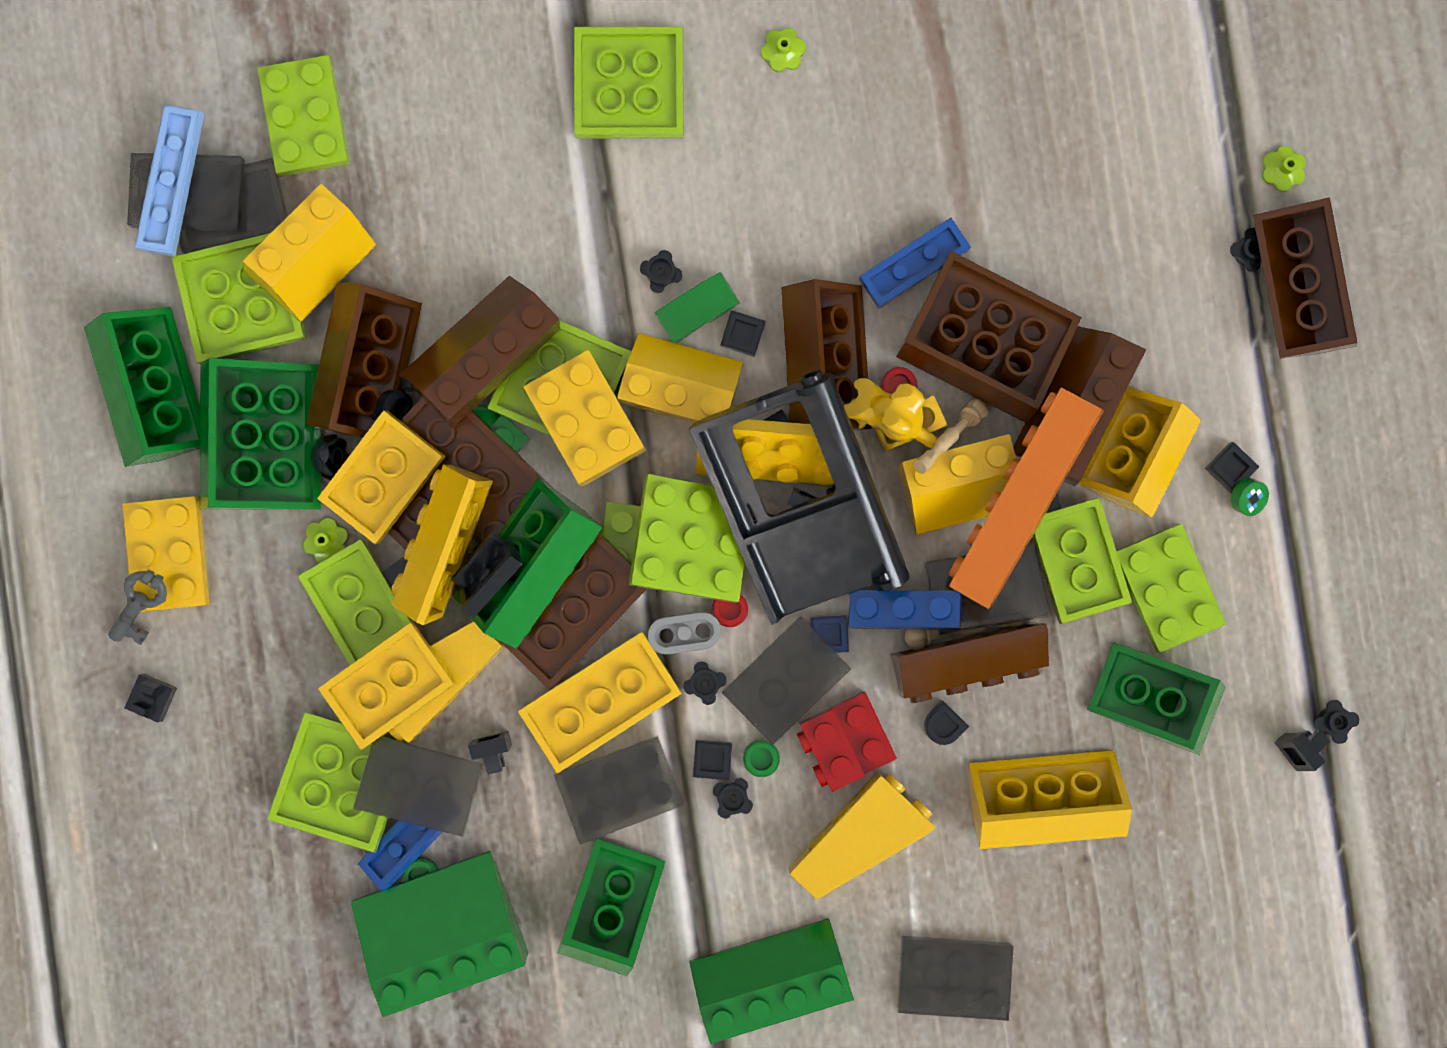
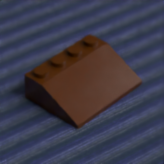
(989, 337)

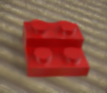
(846, 742)

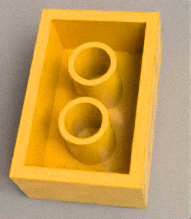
(584, 418)

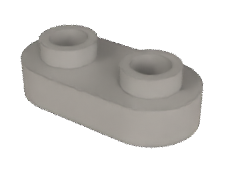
(684, 633)

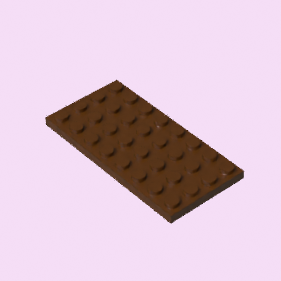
(589, 597)

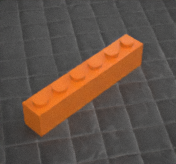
(1026, 497)

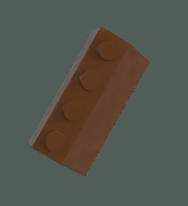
(1305, 279)
(825, 333)
(482, 350)
(361, 357)
(1097, 370)
(971, 660)

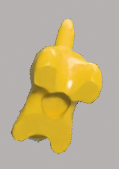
(895, 414)

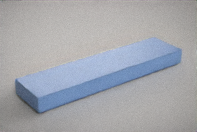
(169, 180)

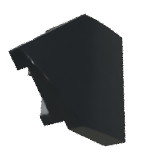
(485, 571)

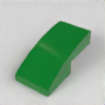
(697, 307)

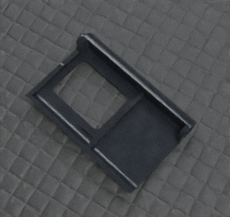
(820, 545)

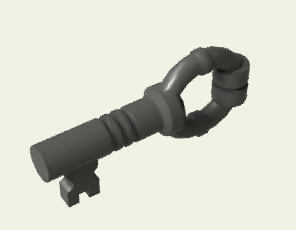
(137, 602)

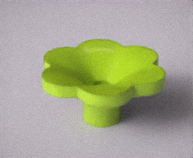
(780, 56)
(1279, 173)
(333, 535)

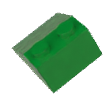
(1157, 698)
(611, 907)

